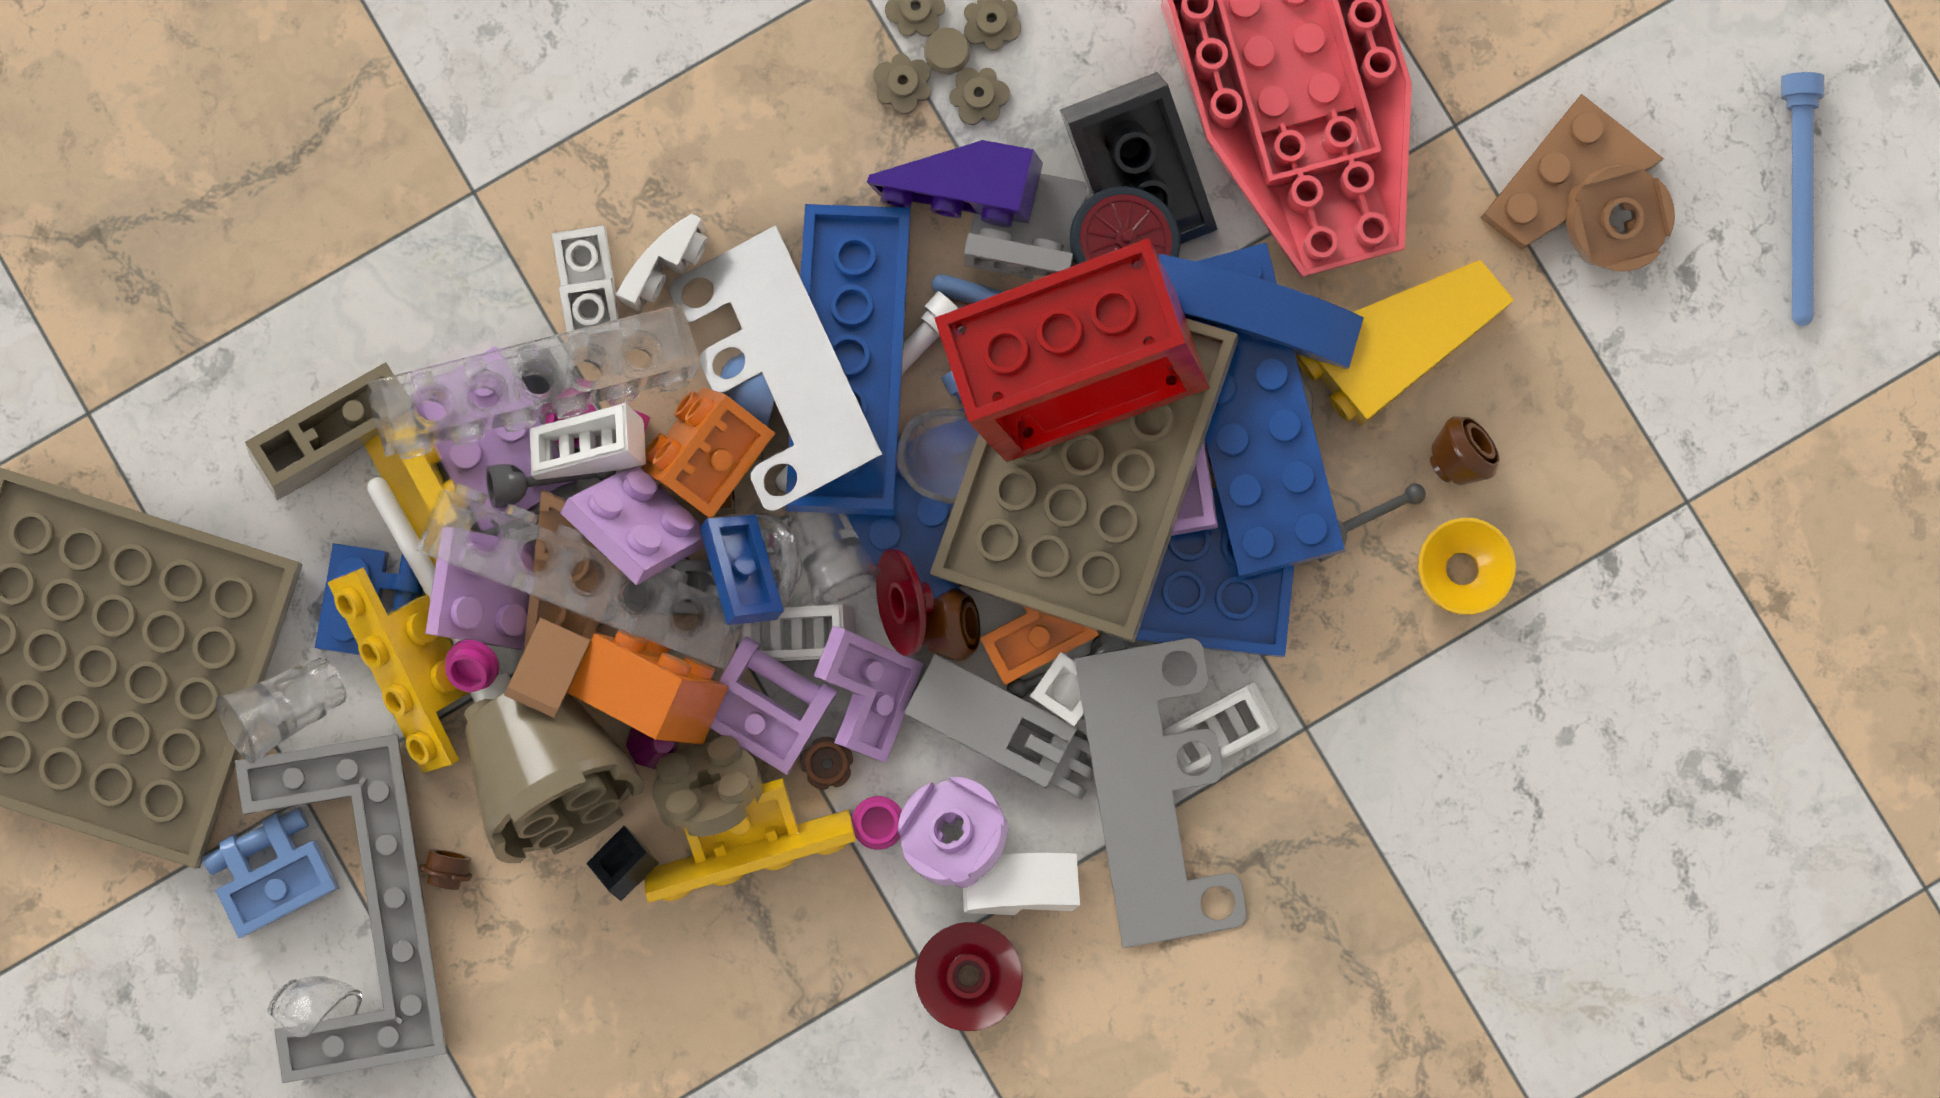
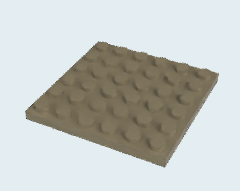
(116, 661)

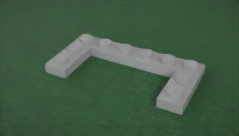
(375, 780)

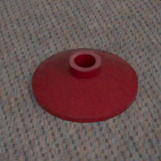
(902, 602)
(961, 1005)

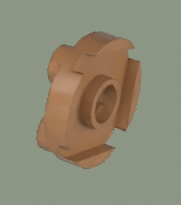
(1593, 204)

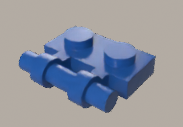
(333, 629)

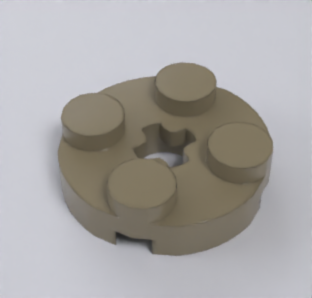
(716, 763)

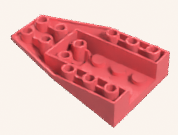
(1305, 118)

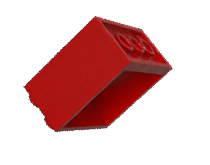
(1072, 352)

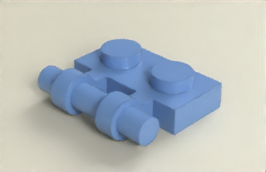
(277, 887)

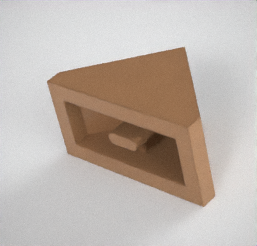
(547, 667)

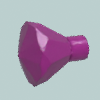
(646, 750)

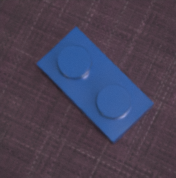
(741, 569)

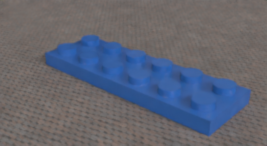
(858, 285)
(1268, 450)

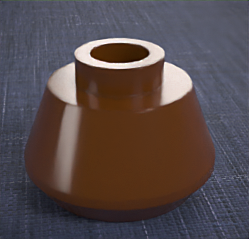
(1464, 452)
(953, 625)

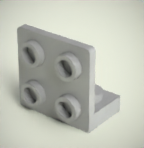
(1031, 247)

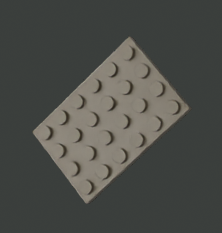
(1087, 518)

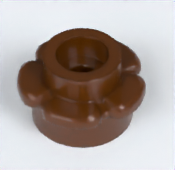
(818, 775)
(446, 869)

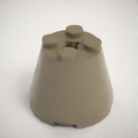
(545, 776)

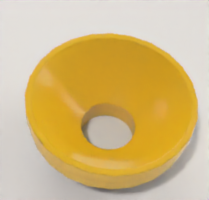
(1488, 550)

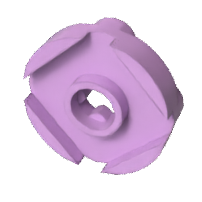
(961, 860)

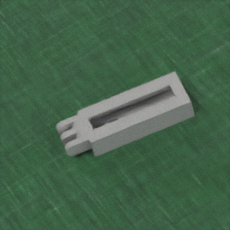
(986, 720)

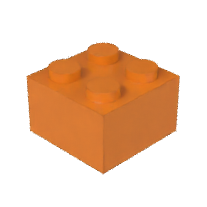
(649, 687)

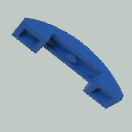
(1265, 310)

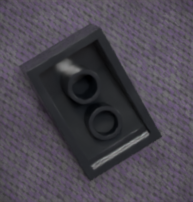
(1139, 142)

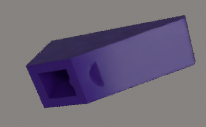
(974, 178)

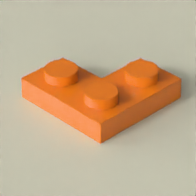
(1032, 642)

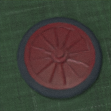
(1119, 219)

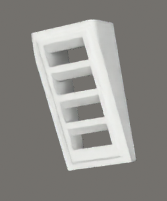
(620, 443)
(842, 617)
(1258, 709)

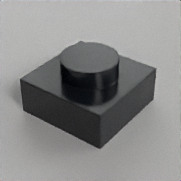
(622, 863)

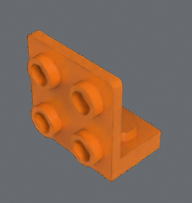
(706, 449)

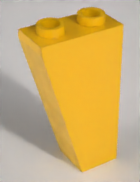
(1408, 338)

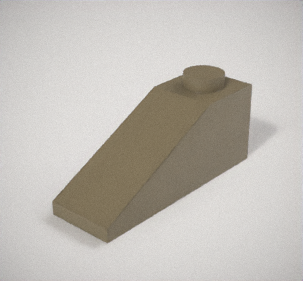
(316, 436)

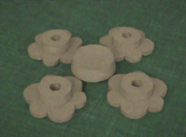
(948, 53)

